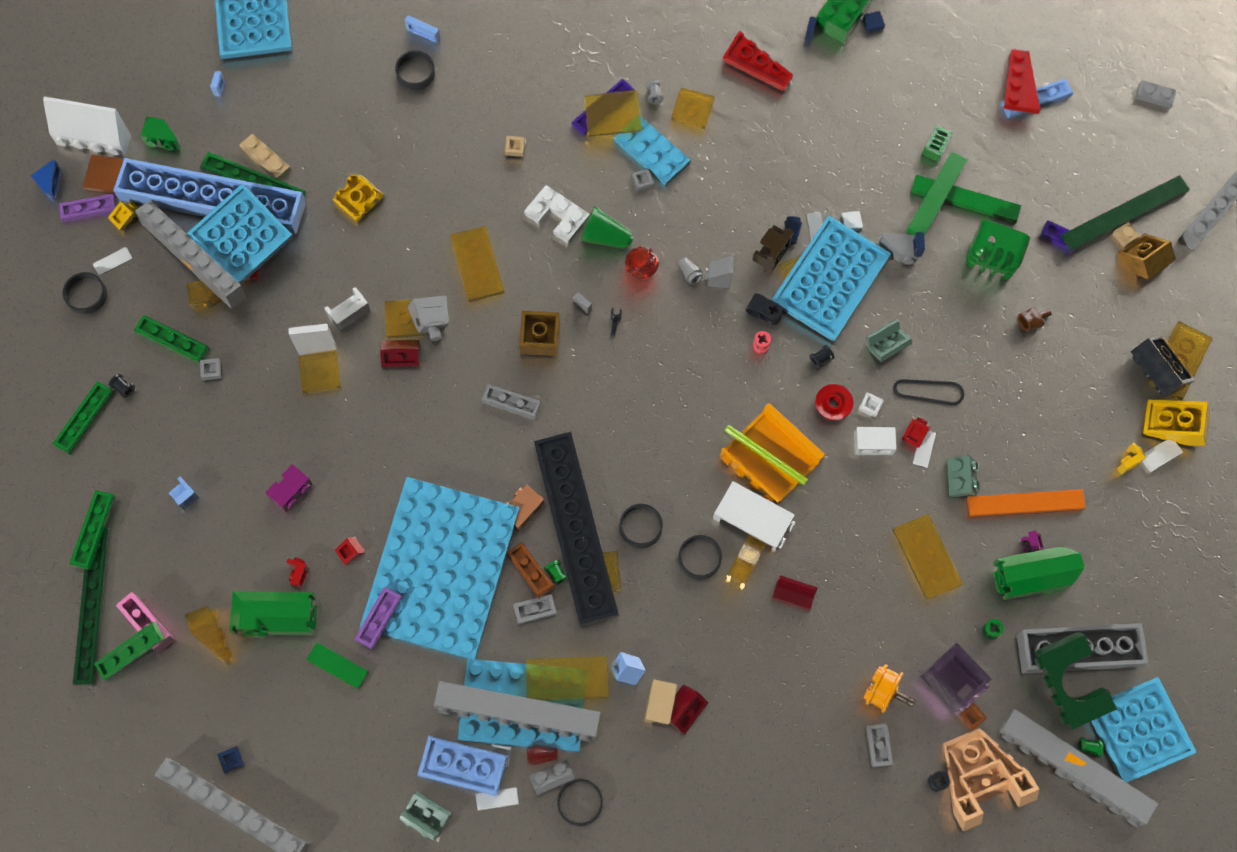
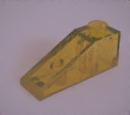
(202, 297)
(746, 561)

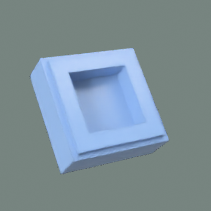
(217, 83)

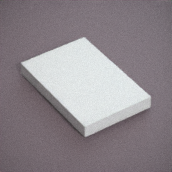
(312, 339)

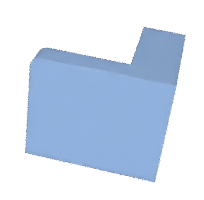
(183, 494)
(627, 668)

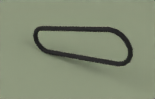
(928, 399)

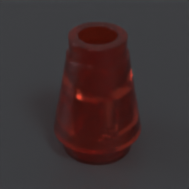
(539, 754)

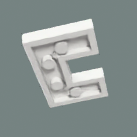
(572, 215)

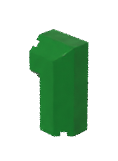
(1038, 572)
(273, 613)

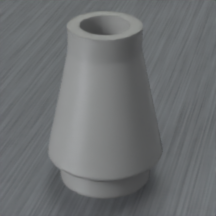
(691, 272)

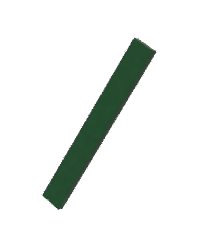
(1125, 213)
(91, 616)

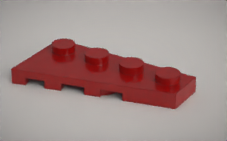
(750, 59)
(1020, 84)

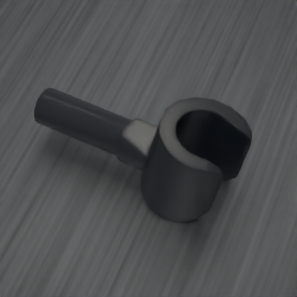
(615, 318)

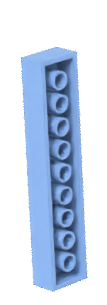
(200, 192)

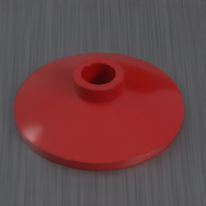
(837, 394)

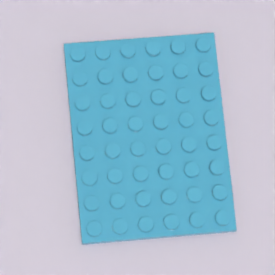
(445, 564)

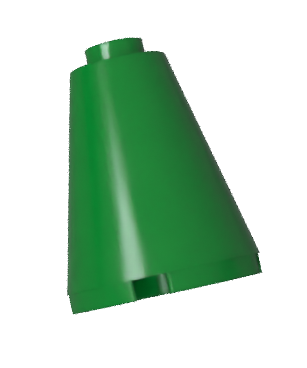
(606, 231)

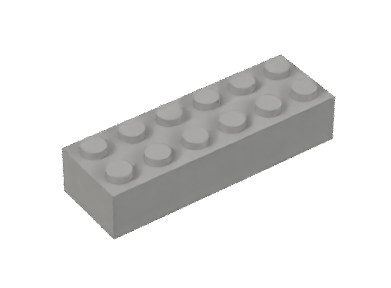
(1111, 646)

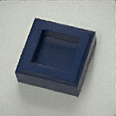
(873, 21)
(810, 29)
(918, 244)
(231, 760)

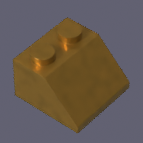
(1148, 255)

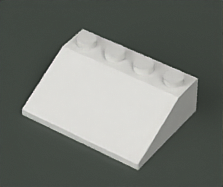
(86, 126)

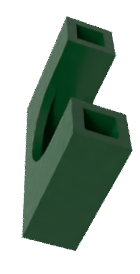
(1053, 661)

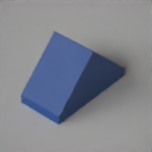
(48, 179)

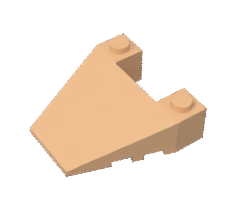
(981, 771)

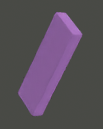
(87, 207)
(378, 618)

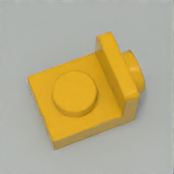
(123, 214)
(1135, 457)

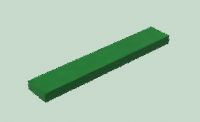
(229, 169)
(937, 194)
(971, 200)

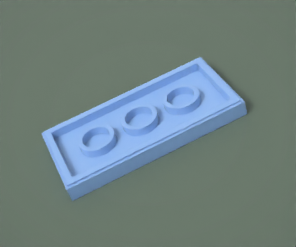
(462, 765)

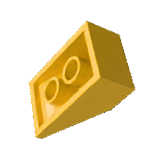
(1178, 421)

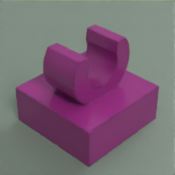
(1035, 541)

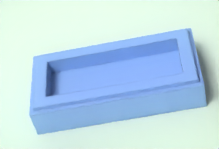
(422, 29)

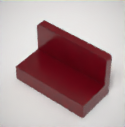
(400, 353)
(794, 593)
(686, 708)

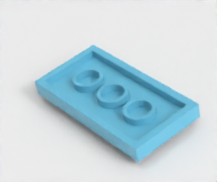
(654, 152)

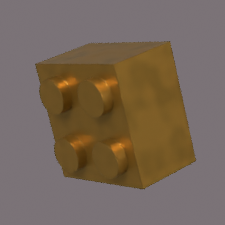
(539, 333)

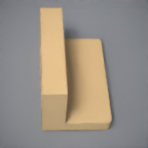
(660, 702)

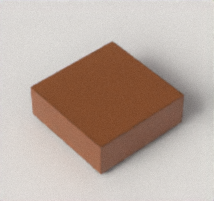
(972, 716)

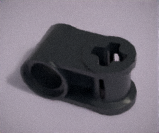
(762, 308)

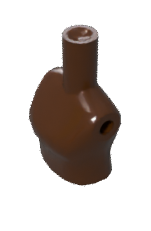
(1032, 318)

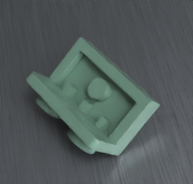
(888, 341)
(963, 476)
(425, 816)

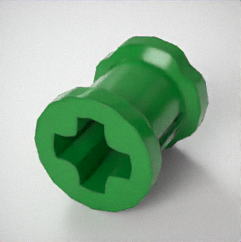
(556, 572)
(997, 632)
(1090, 747)

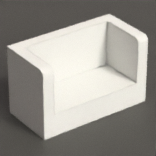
(349, 310)
(875, 440)

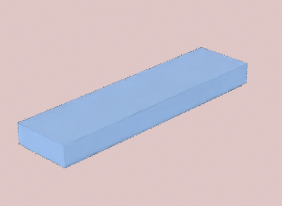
(1047, 95)

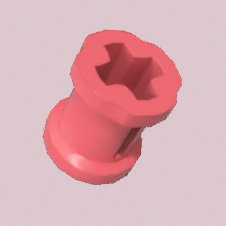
(759, 337)

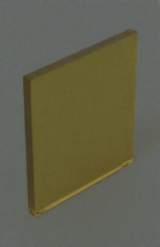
(612, 113)

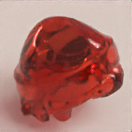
(641, 262)

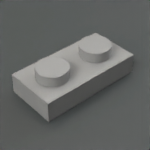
(1155, 94)
(534, 609)
(879, 745)
(552, 777)

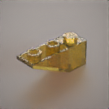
(205, 628)

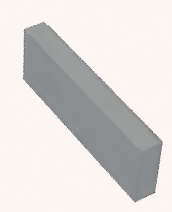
(511, 401)

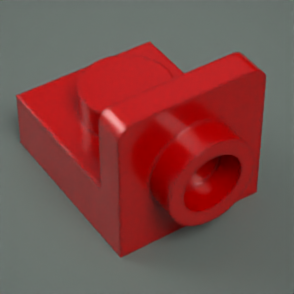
(916, 431)
(298, 575)

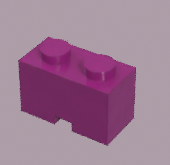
(289, 489)

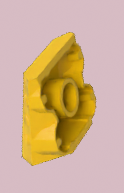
(358, 196)

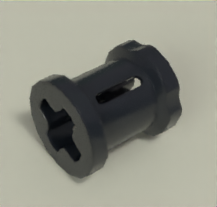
(821, 356)
(121, 385)
(944, 779)

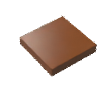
(102, 173)

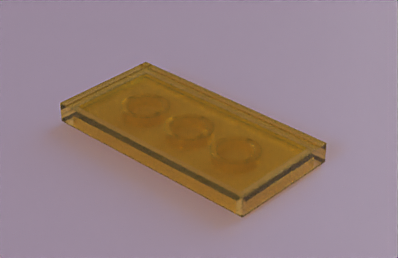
(477, 264)
(1190, 348)
(927, 557)
(567, 678)

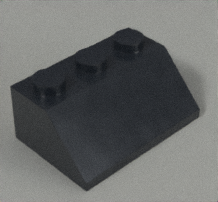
(1162, 366)

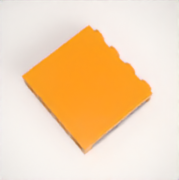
(783, 441)

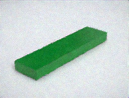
(171, 339)
(83, 417)
(92, 530)
(129, 651)

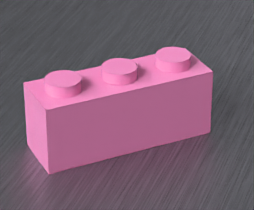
(141, 616)

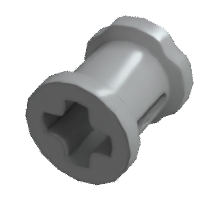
(654, 92)

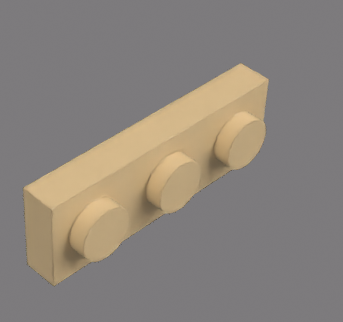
(265, 157)

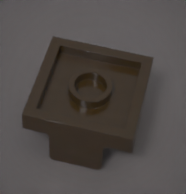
(775, 245)

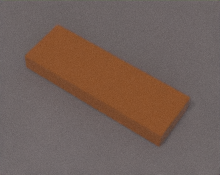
(530, 570)

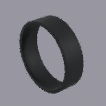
(415, 54)
(77, 277)
(641, 506)
(705, 538)
(575, 781)

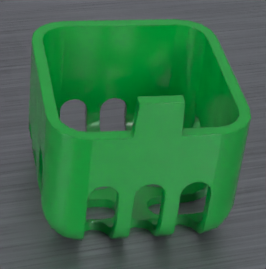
(1002, 256)

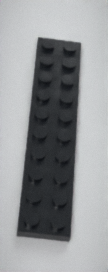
(576, 529)

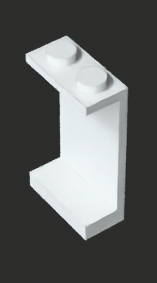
(755, 515)

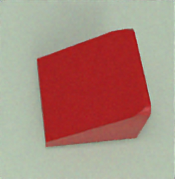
(349, 550)

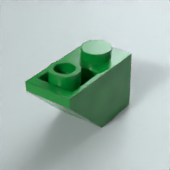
(158, 133)

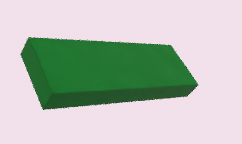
(337, 665)

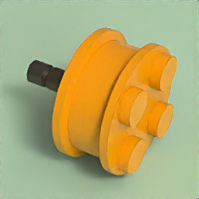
(886, 689)

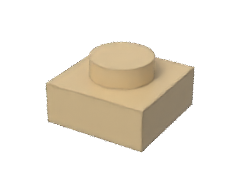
(514, 146)
(1126, 234)

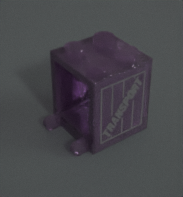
(952, 673)

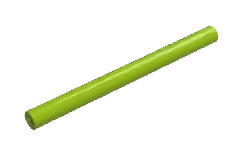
(765, 454)

